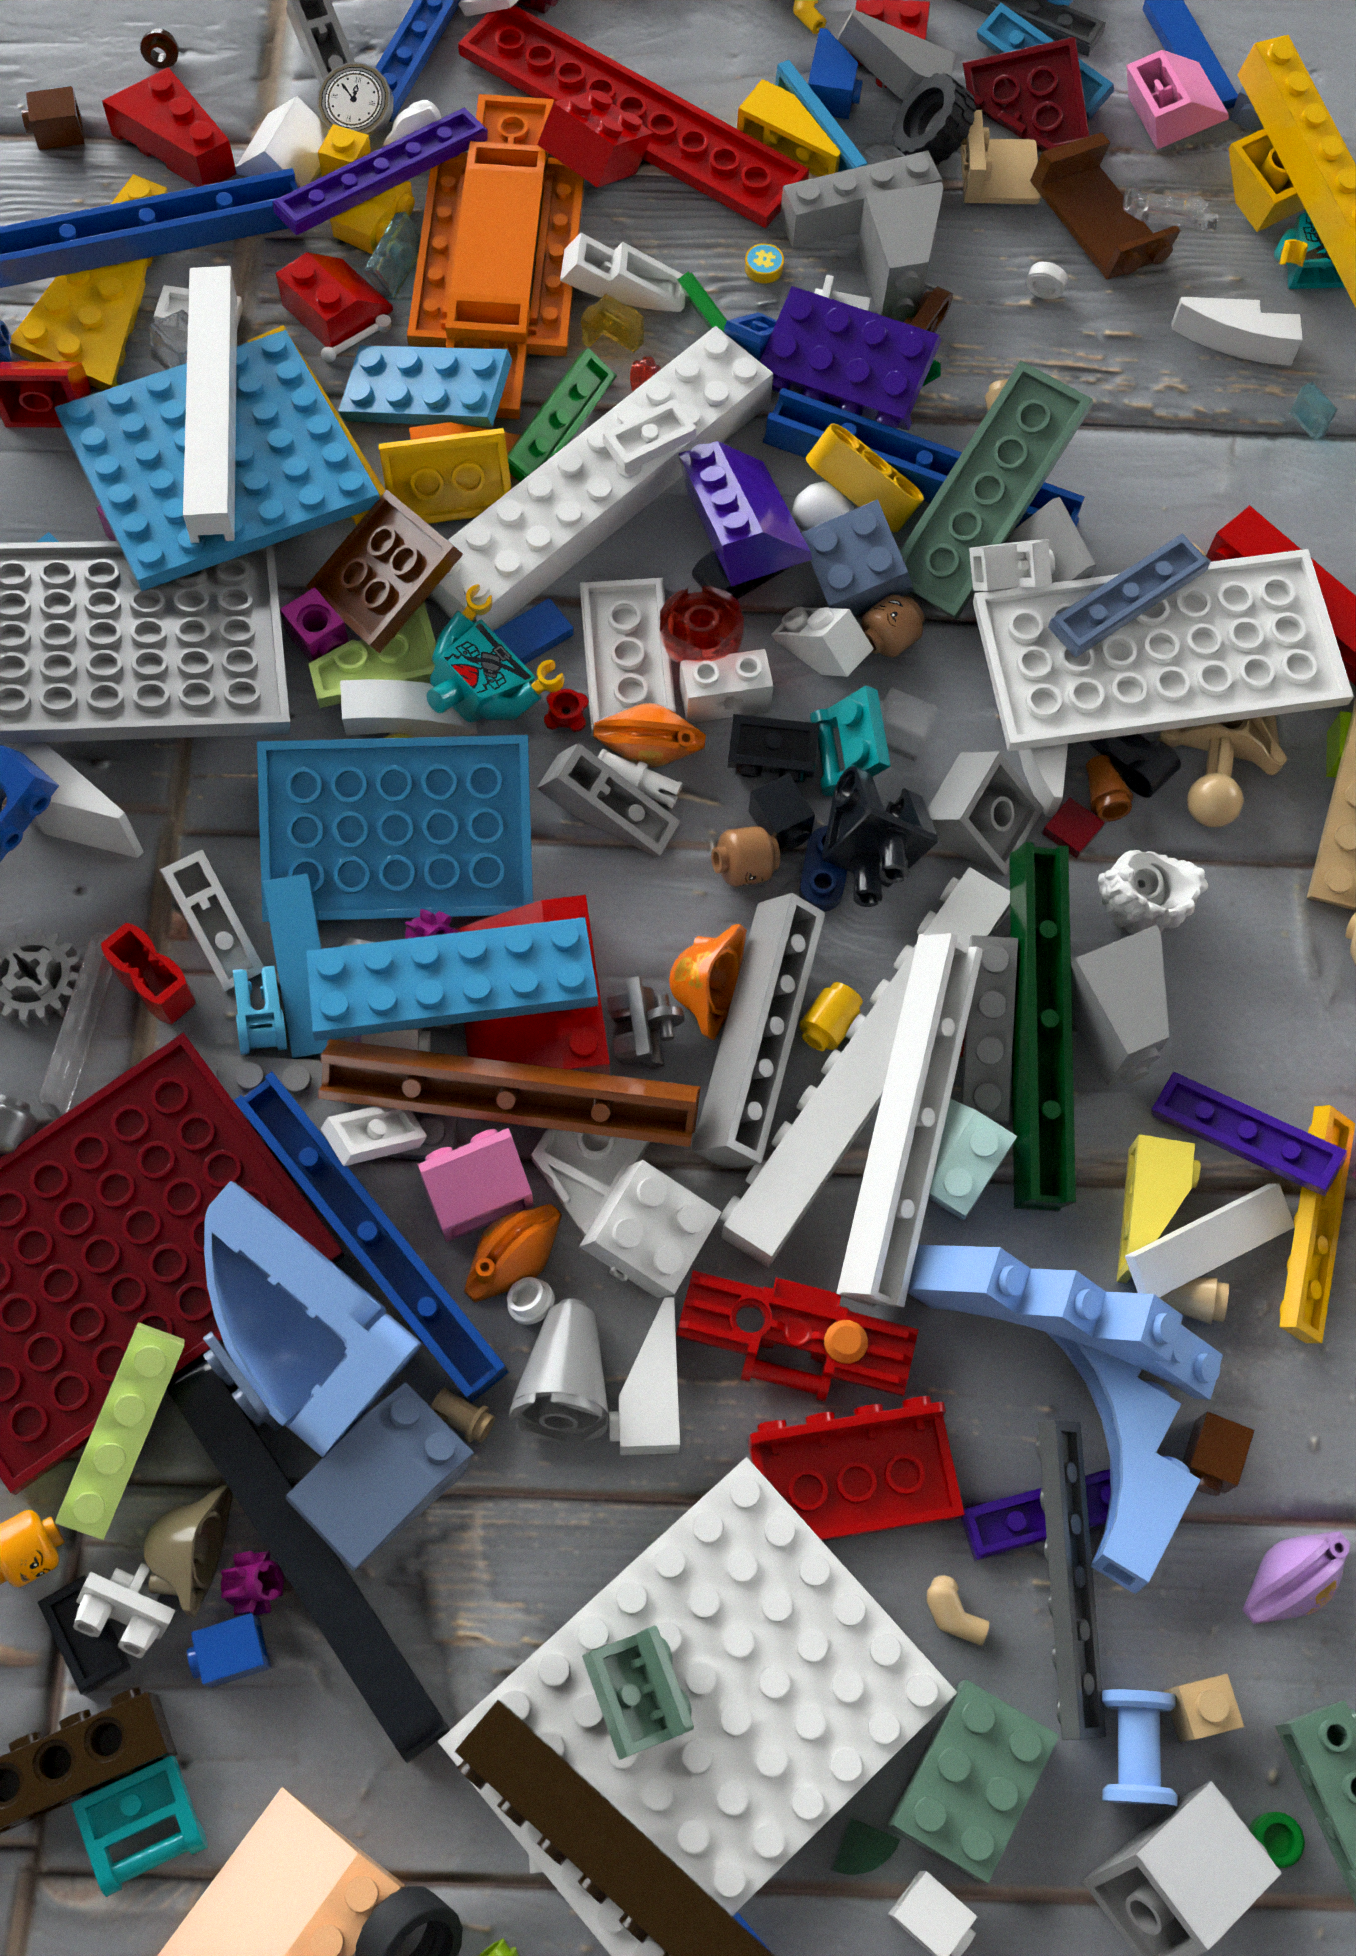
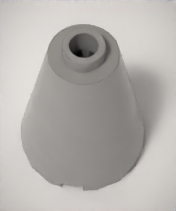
(563, 1378)

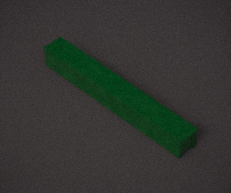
(1042, 1030)

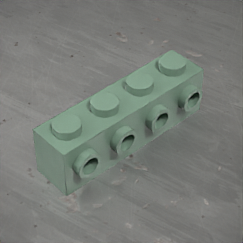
(1324, 1760)

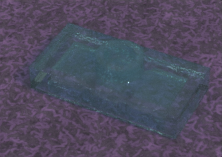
(394, 256)

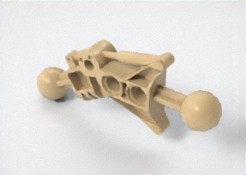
(1216, 796)

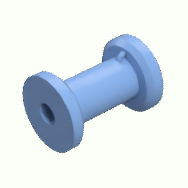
(1139, 1747)

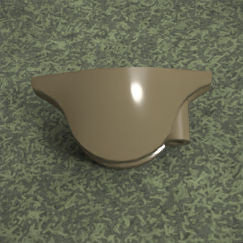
(186, 1548)

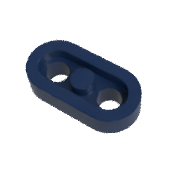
(817, 869)

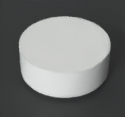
(1046, 280)

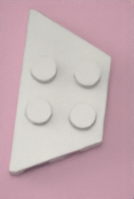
(584, 1169)

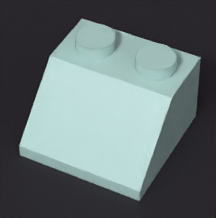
(967, 1158)

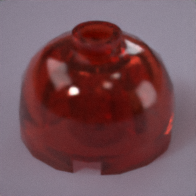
(701, 625)

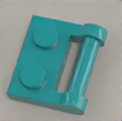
(860, 736)
(131, 1808)

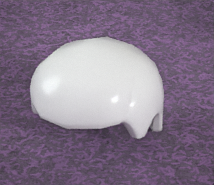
(819, 504)

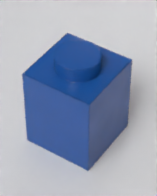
(228, 1651)

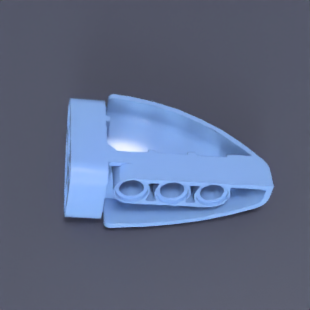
(297, 1322)

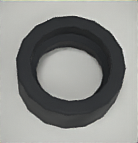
(401, 1916)

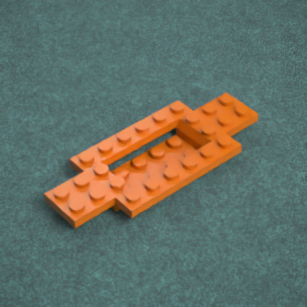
(482, 245)

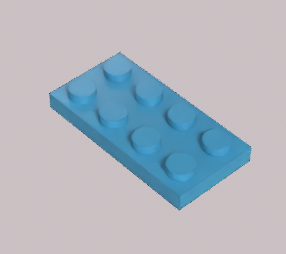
(425, 385)

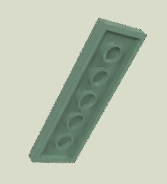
(992, 484)

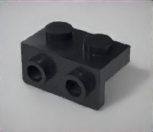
(772, 747)

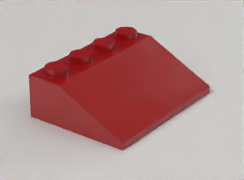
(550, 1039)

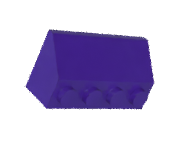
(741, 512)

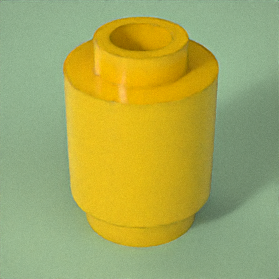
(830, 1017)

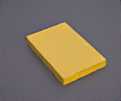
(448, 473)

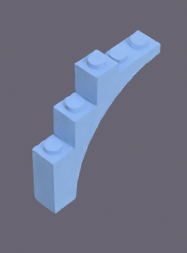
(1069, 1305)
(1146, 1488)

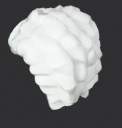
(1164, 892)

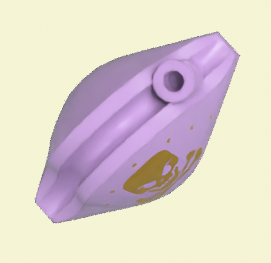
(1297, 1577)

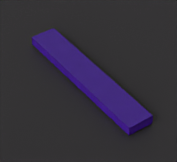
(378, 171)

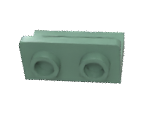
(638, 1692)

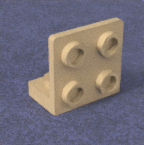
(997, 168)

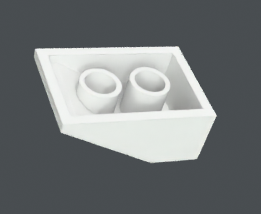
(78, 808)

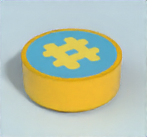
(764, 263)

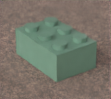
(973, 1781)

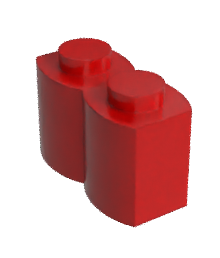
(148, 973)

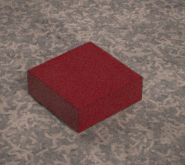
(1073, 827)

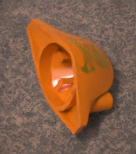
(649, 735)
(707, 976)
(512, 1250)

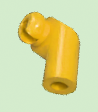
(809, 15)

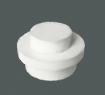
(530, 1300)

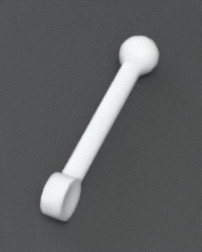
(382, 324)

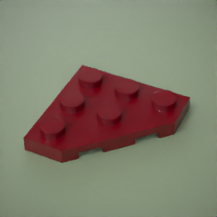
(1032, 92)

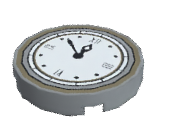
(355, 98)

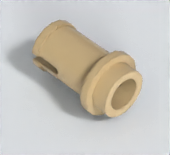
(463, 1415)

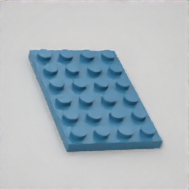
(399, 824)

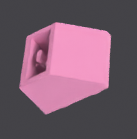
(1172, 97)
(475, 1183)

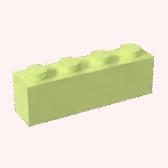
(120, 1431)

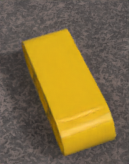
(863, 475)

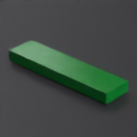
(561, 414)

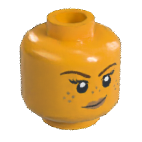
(28, 1548)

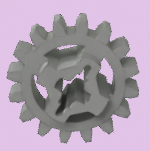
(50, 963)

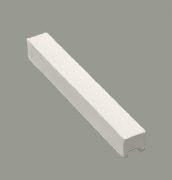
(210, 404)
(910, 1122)

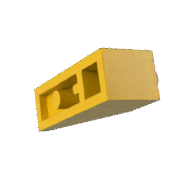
(787, 127)

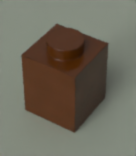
(53, 118)
(1217, 1453)

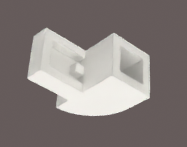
(1012, 565)

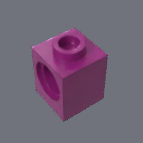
(309, 613)

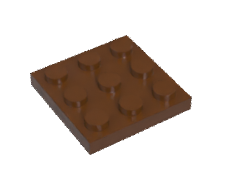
(384, 570)

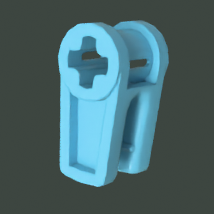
(259, 1027)

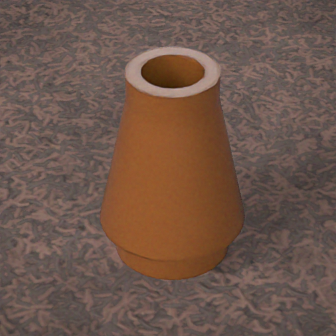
(1108, 792)

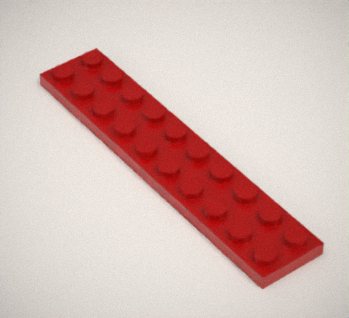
(684, 137)

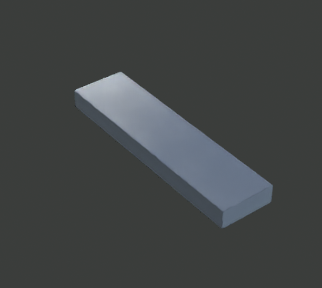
(1128, 595)

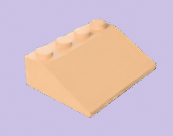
(286, 1891)

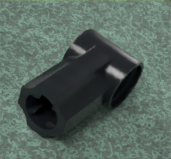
(1143, 763)

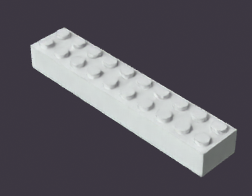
(583, 493)

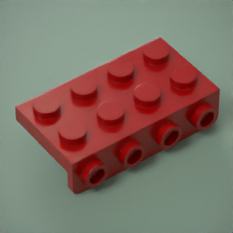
(863, 1468)

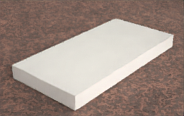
(624, 646)

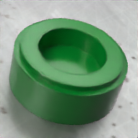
(1280, 1837)

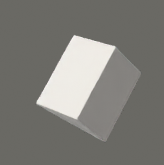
(286, 141)

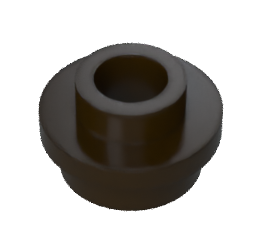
(159, 39)

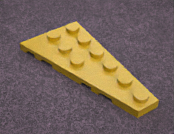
(89, 311)

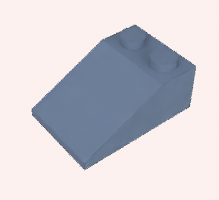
(380, 1476)

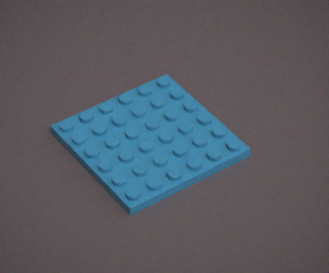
(289, 462)

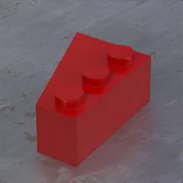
(173, 127)

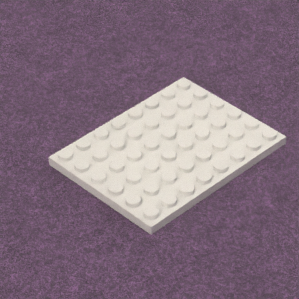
(788, 1684)

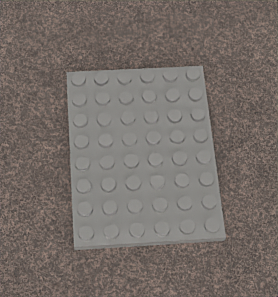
(115, 662)

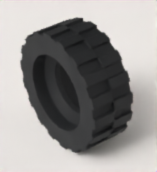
(921, 106)

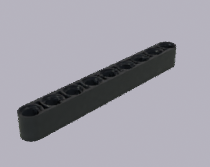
(309, 1563)

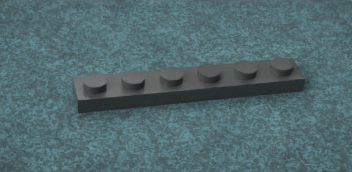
(1071, 1581)

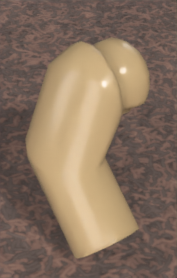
(949, 1612)

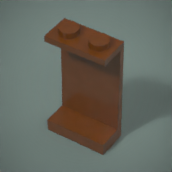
(1093, 208)

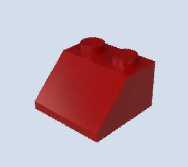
(329, 297)
(34, 389)

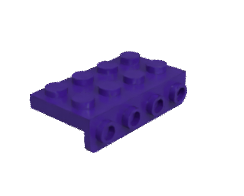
(849, 357)

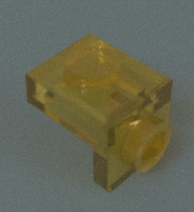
(615, 321)

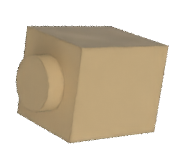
(1205, 1708)

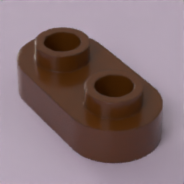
(932, 309)

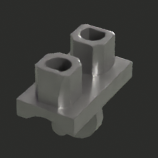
(648, 1016)

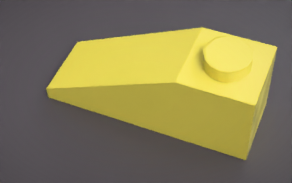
(1156, 1184)

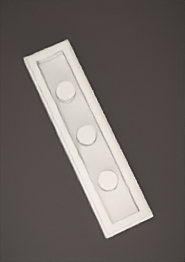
(1210, 1241)

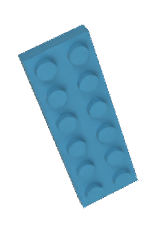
(450, 978)

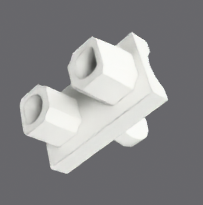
(126, 1601)

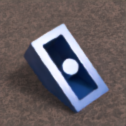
(834, 76)

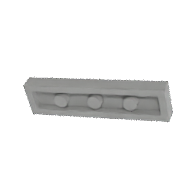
(990, 1029)

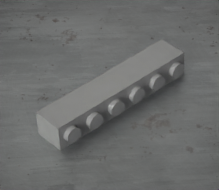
(758, 1032)

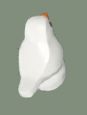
(412, 119)

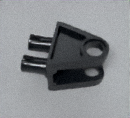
(872, 841)

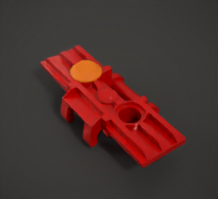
(804, 1318)

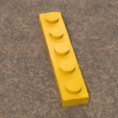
(1316, 1238)

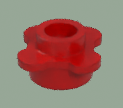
(563, 700)

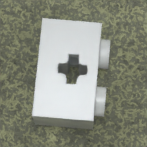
(726, 686)

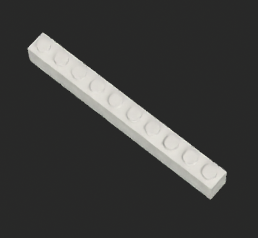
(851, 1089)

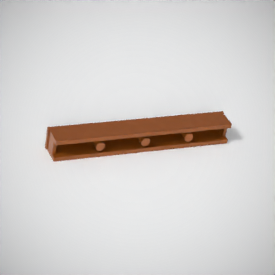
(509, 1092)

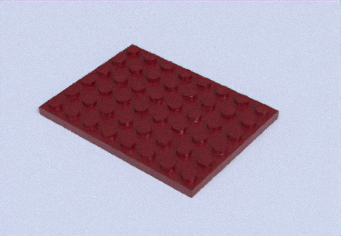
(111, 1234)

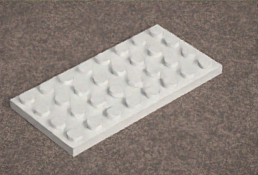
(1218, 650)

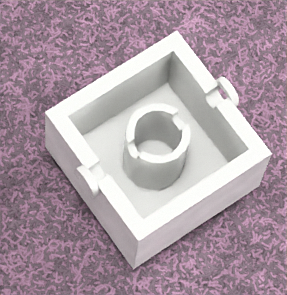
(650, 1229)

